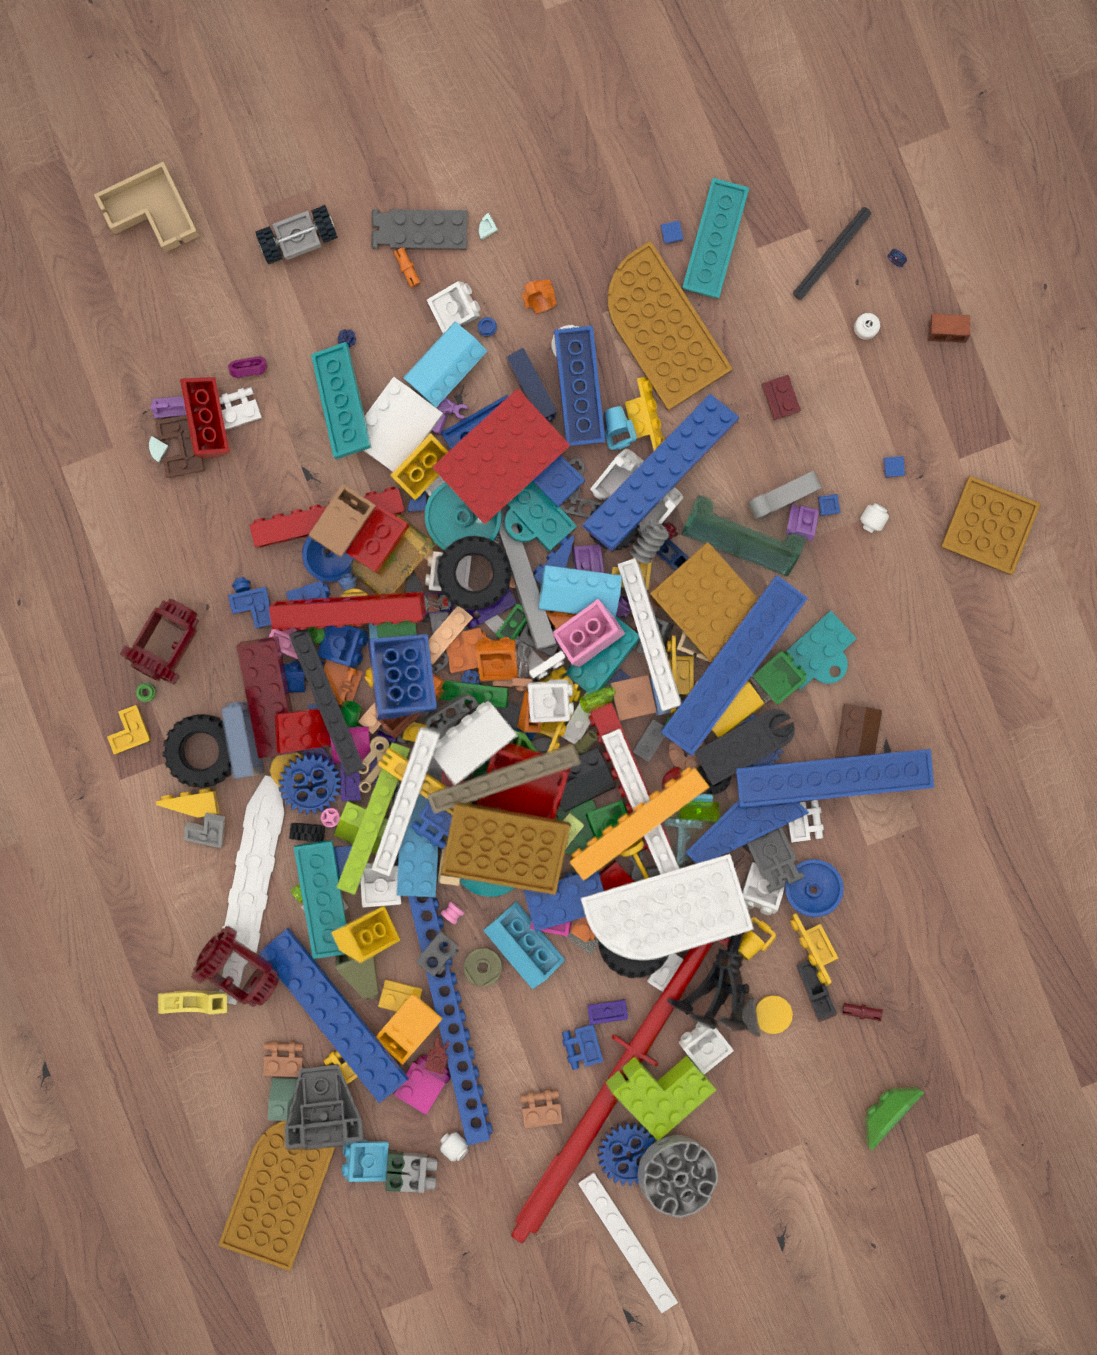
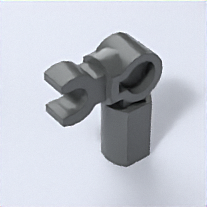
(636, 874)

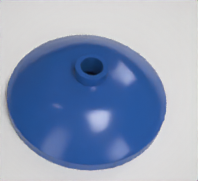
(322, 565)
(826, 881)

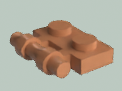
(282, 1065)
(542, 1114)

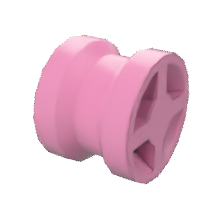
(328, 818)
(452, 912)

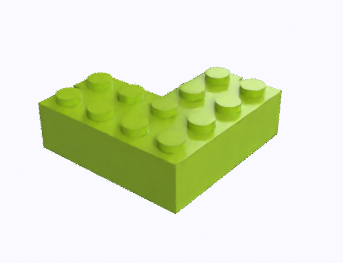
(663, 1102)

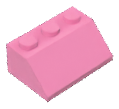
(588, 633)

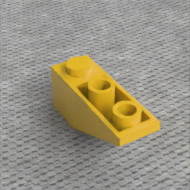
(194, 805)

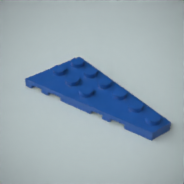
(742, 826)

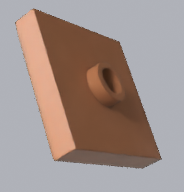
(634, 697)

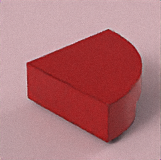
(673, 773)

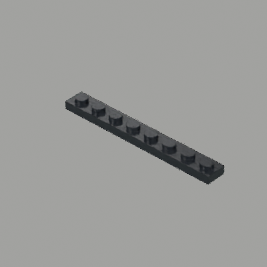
(326, 702)

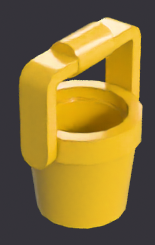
(752, 943)

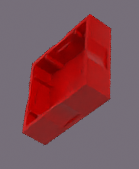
(536, 797)

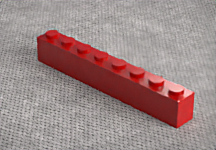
(301, 523)
(347, 610)
(606, 722)

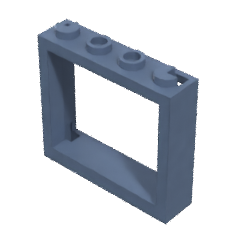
(241, 740)

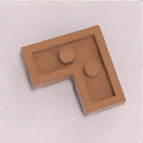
(519, 683)

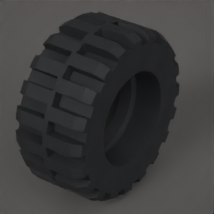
(447, 572)
(175, 751)
(630, 967)

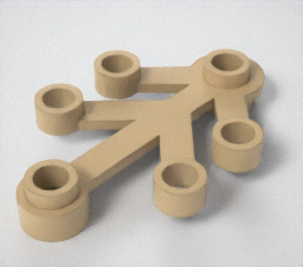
(377, 769)

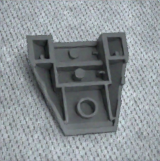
(322, 1111)

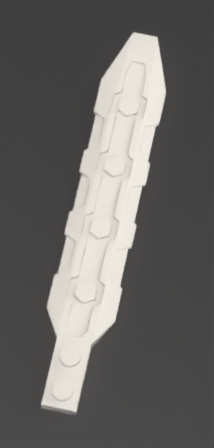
(253, 871)

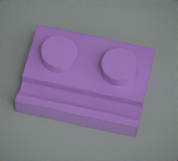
(802, 521)
(588, 558)

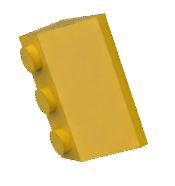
(416, 471)
(740, 709)
(366, 935)

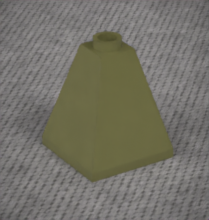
(359, 975)

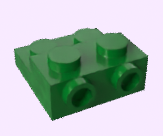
(780, 677)
(605, 816)

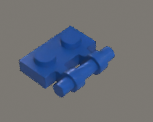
(439, 820)
(588, 1045)

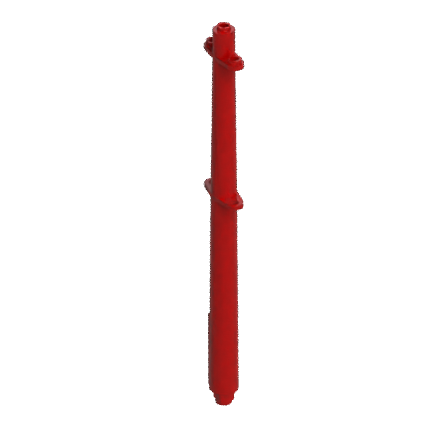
(565, 1163)

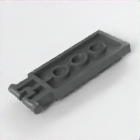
(420, 229)
(774, 859)

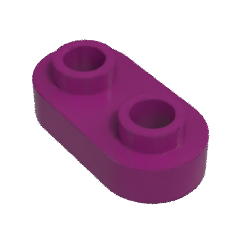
(247, 367)
(421, 1061)

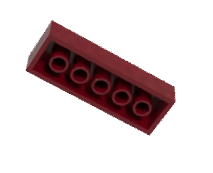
(264, 690)

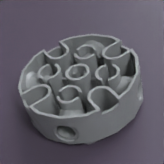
(677, 1175)

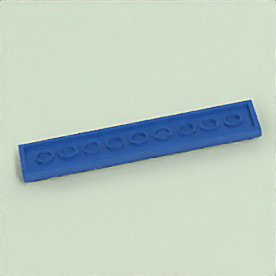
(660, 472)
(734, 665)
(835, 777)
(334, 1015)

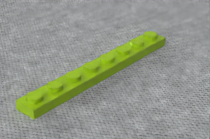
(370, 827)

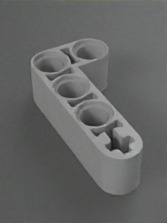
(784, 495)

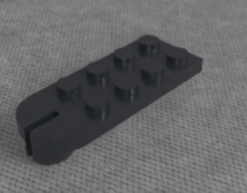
(745, 745)

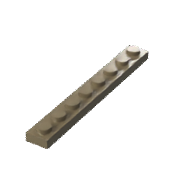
(504, 778)

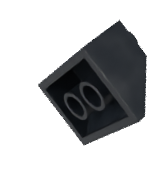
(586, 780)

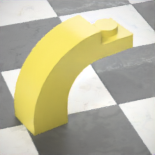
(193, 1001)

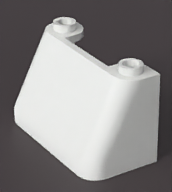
(615, 476)

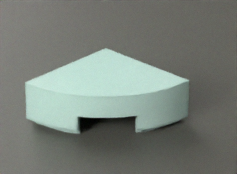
(486, 227)
(157, 449)

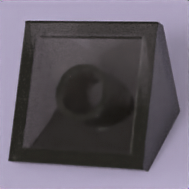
(749, 1015)

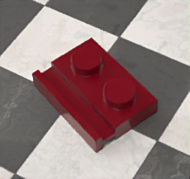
(781, 397)

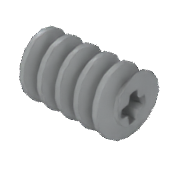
(650, 543)

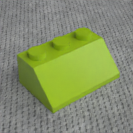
(351, 821)

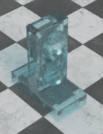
(683, 836)

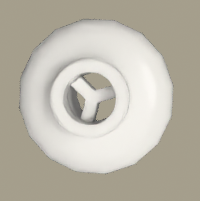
(861, 328)
(874, 517)
(454, 1146)

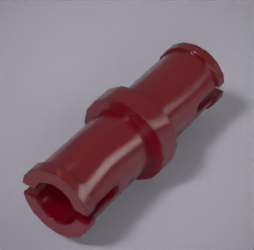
(862, 1012)

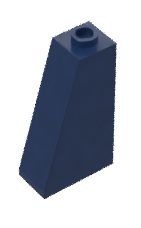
(531, 383)

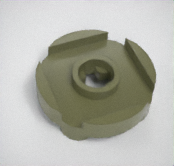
(472, 962)

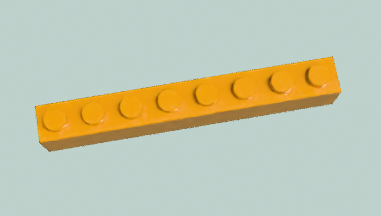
(638, 823)

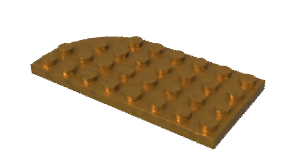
(663, 328)
(275, 1200)

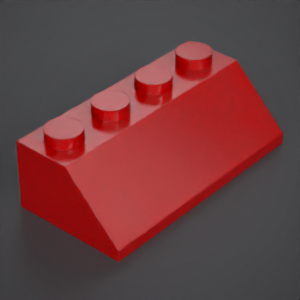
(204, 417)

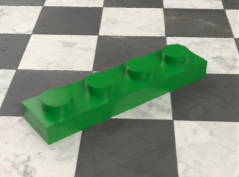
(482, 693)

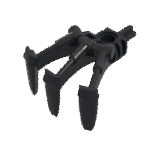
(727, 981)

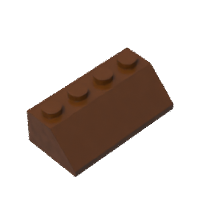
(858, 731)

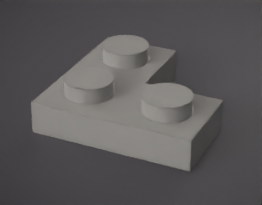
(208, 834)

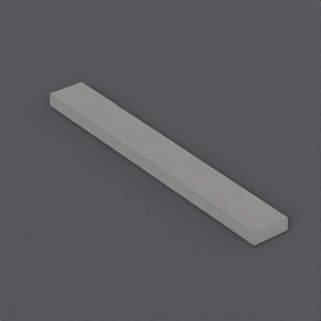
(526, 587)

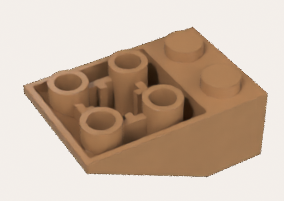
(342, 520)

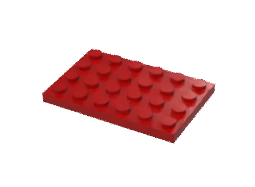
(501, 456)

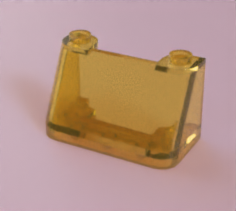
(400, 563)

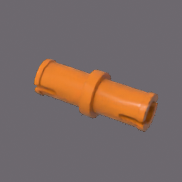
(407, 267)

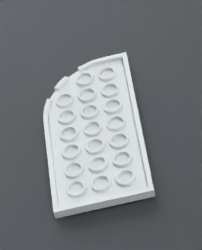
(670, 911)

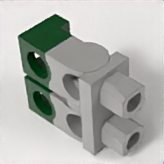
(408, 1171)

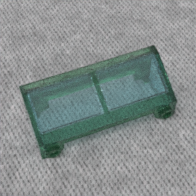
(740, 540)

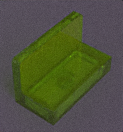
(700, 811)

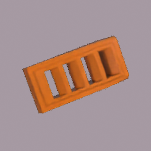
(524, 720)

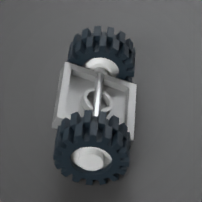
(296, 235)

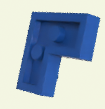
(254, 600)

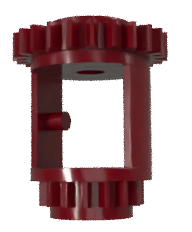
(152, 665)
(216, 954)

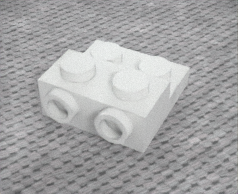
(454, 305)
(462, 571)
(550, 701)
(379, 888)
(757, 895)
(705, 1047)

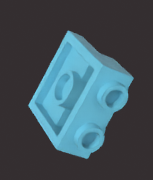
(365, 1161)

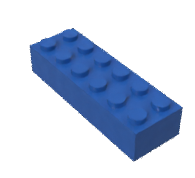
(579, 385)

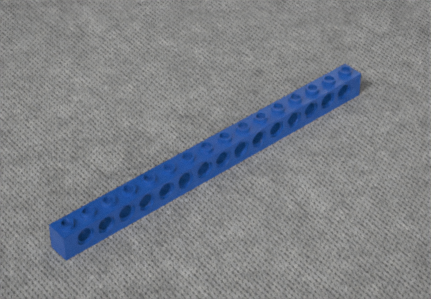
(473, 1133)

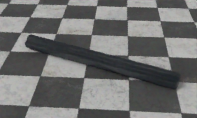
(832, 253)

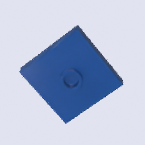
(559, 481)

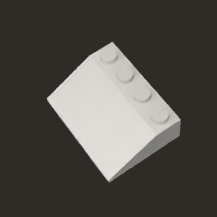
(398, 424)
(472, 742)

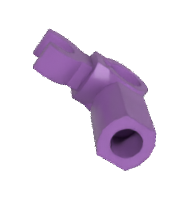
(448, 407)

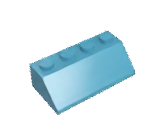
(445, 364)
(575, 590)
(524, 948)

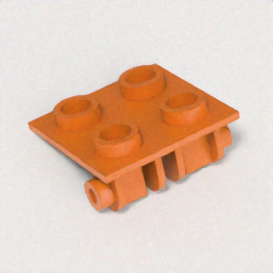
(343, 680)

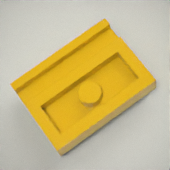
(396, 994)

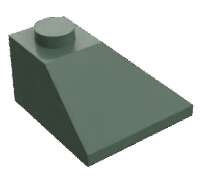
(280, 1098)

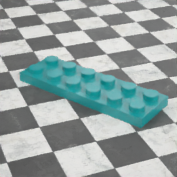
(715, 238)
(341, 401)
(320, 897)

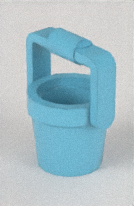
(618, 424)

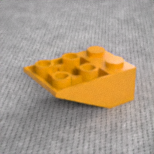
(408, 1028)

